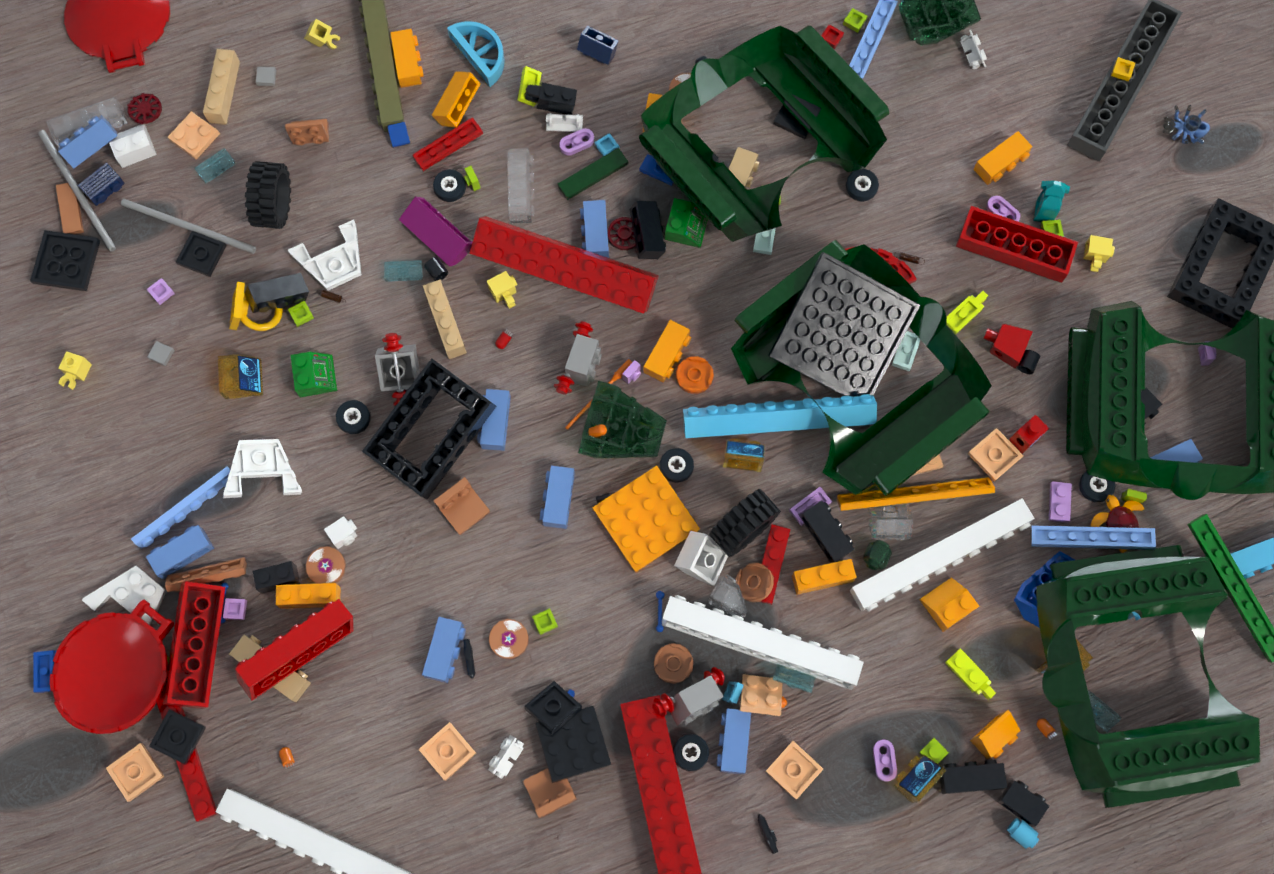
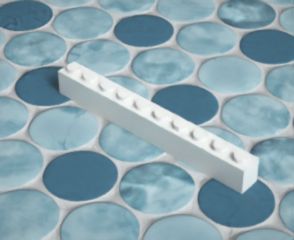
(942, 554)
(301, 837)

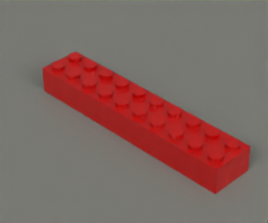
(564, 264)
(660, 788)

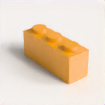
(407, 58)
(456, 99)
(1003, 158)
(667, 351)
(824, 576)
(306, 595)

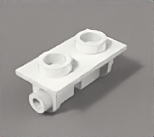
(977, 56)
(564, 122)
(508, 749)

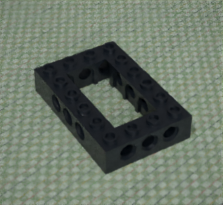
(1207, 300)
(407, 412)

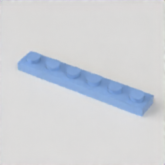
(872, 36)
(180, 510)
(1093, 537)

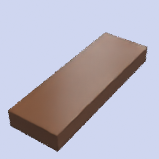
(69, 210)

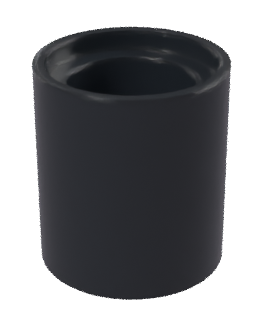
(436, 269)
(1028, 362)

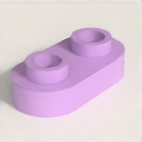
(575, 140)
(1004, 208)
(885, 760)

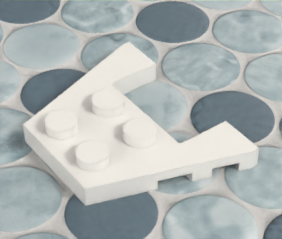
(334, 265)
(257, 460)
(128, 591)

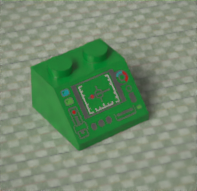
(686, 224)
(313, 373)

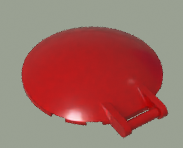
(116, 28)
(111, 670)

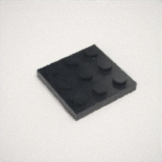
(65, 260)
(575, 746)

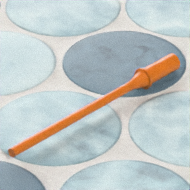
(617, 375)

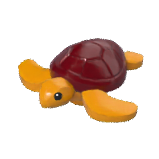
(1119, 515)

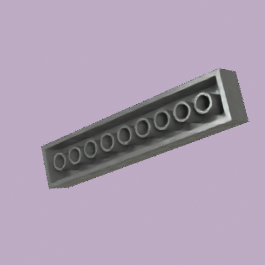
(1117, 95)

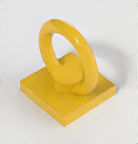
(240, 309)

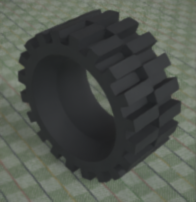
(268, 194)
(744, 522)

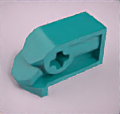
(1050, 200)

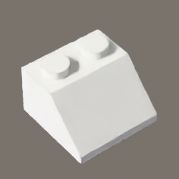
(132, 146)
(701, 558)

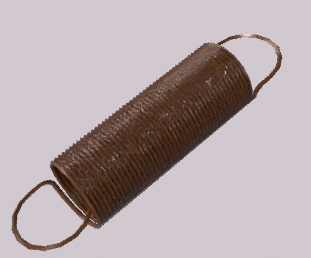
(910, 258)
(331, 296)

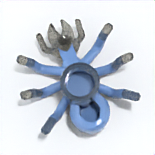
(1193, 126)

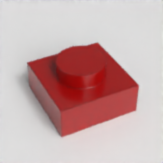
(832, 36)

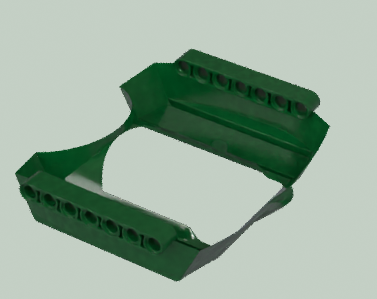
(785, 64)
(1109, 417)
(913, 429)
(1154, 759)

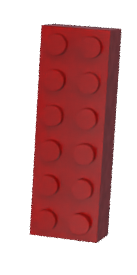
(1017, 244)
(194, 645)
(294, 649)

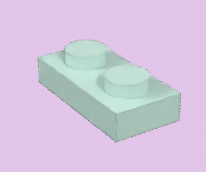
(764, 242)
(906, 351)

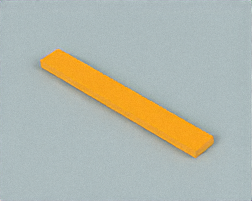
(916, 493)

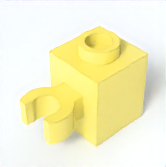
(320, 34)
(1098, 251)
(503, 288)
(74, 368)

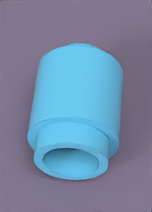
(1023, 833)

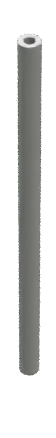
(77, 191)
(189, 226)

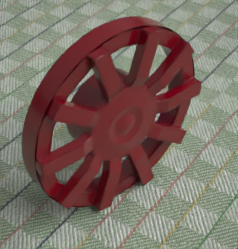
(144, 108)
(624, 234)

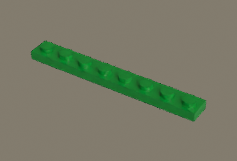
(1234, 584)

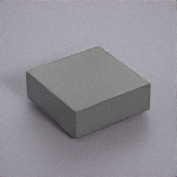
(265, 76)
(160, 353)

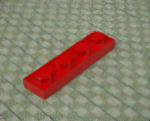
(447, 144)
(774, 555)

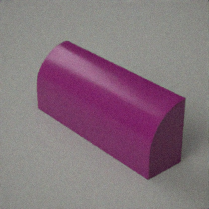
(436, 231)

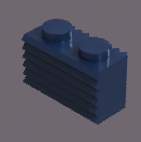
(597, 45)
(101, 184)

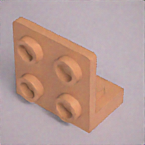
(308, 131)
(461, 506)
(547, 795)

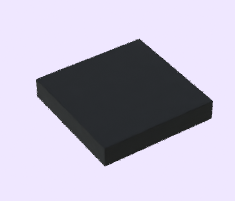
(788, 121)
(201, 253)
(553, 707)
(177, 736)

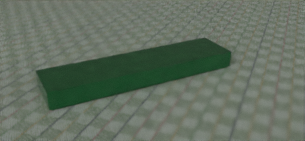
(593, 173)

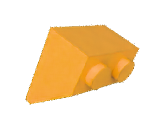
(949, 603)
(996, 735)

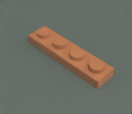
(207, 574)

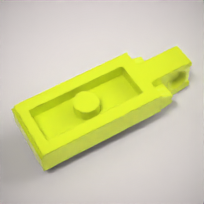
(965, 312)
(970, 674)

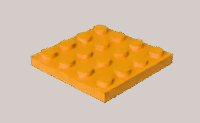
(645, 518)

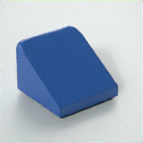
(398, 134)

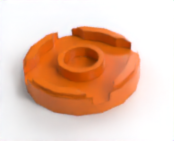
(694, 375)

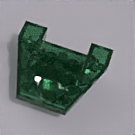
(936, 20)
(630, 426)

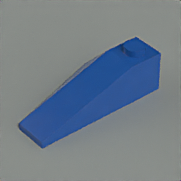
(1027, 594)

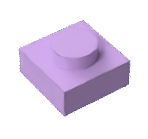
(160, 291)
(1207, 354)
(632, 372)
(235, 609)

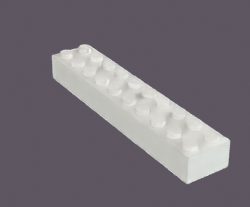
(762, 643)

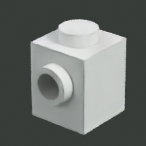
(342, 532)

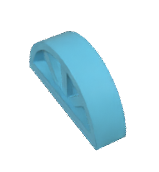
(476, 29)

